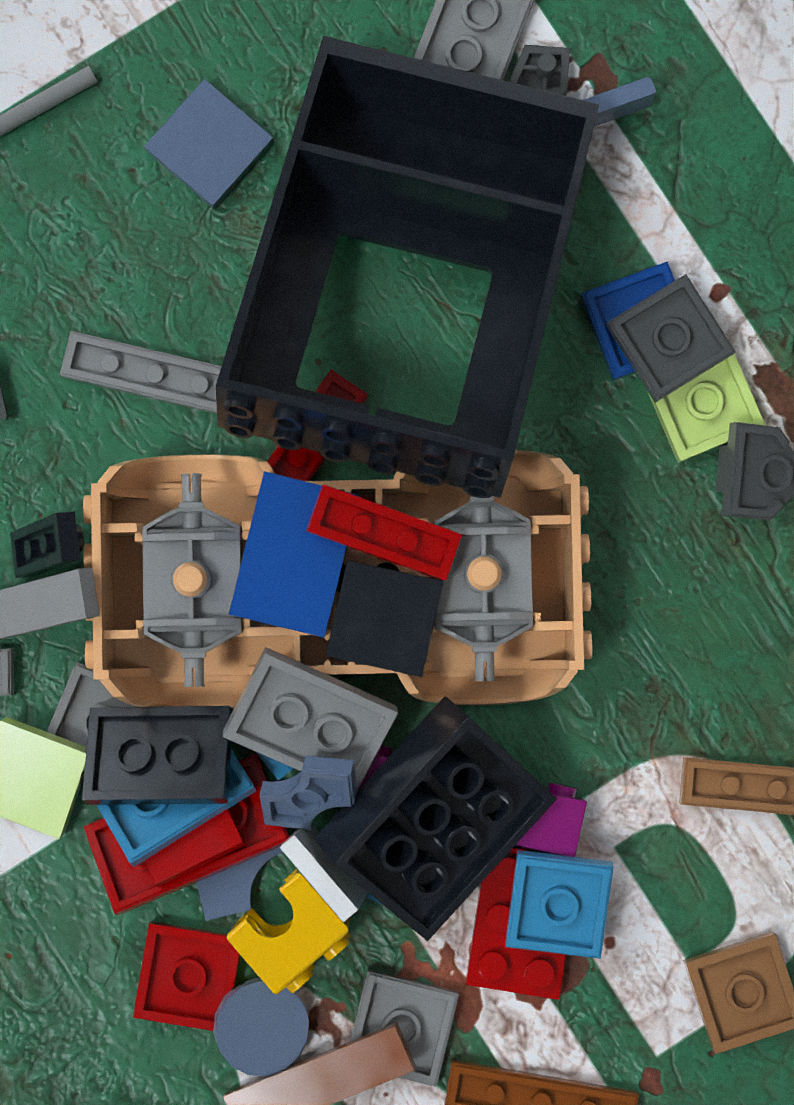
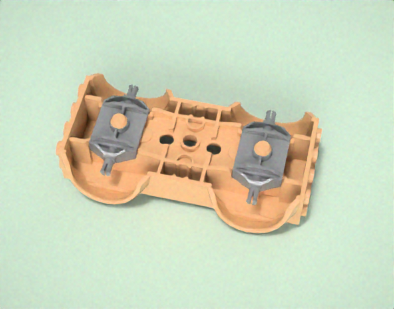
(174, 544)

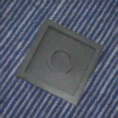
(670, 338)

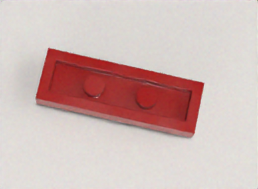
(383, 532)

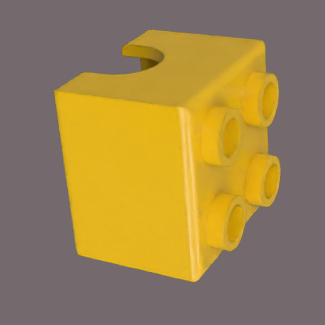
(286, 952)

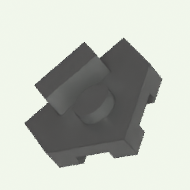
(755, 471)

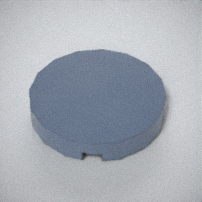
(260, 1029)

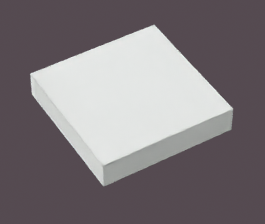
(328, 880)

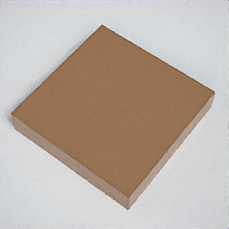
(742, 992)

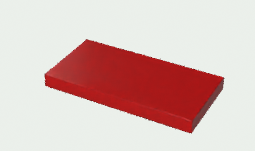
(134, 886)

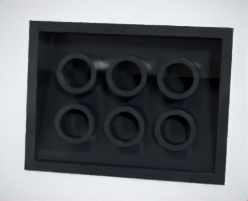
(435, 819)

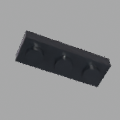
(46, 544)

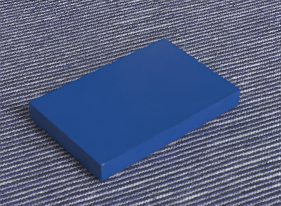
(284, 571)

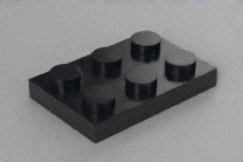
(157, 755)

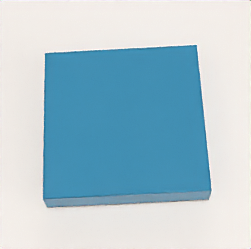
(559, 904)

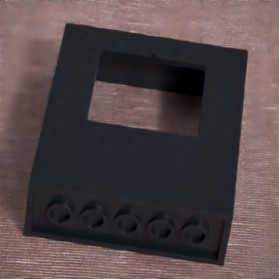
(429, 169)

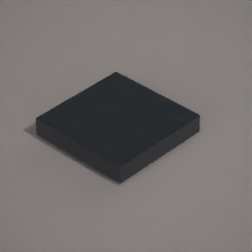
(385, 618)

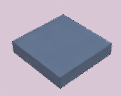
(209, 144)

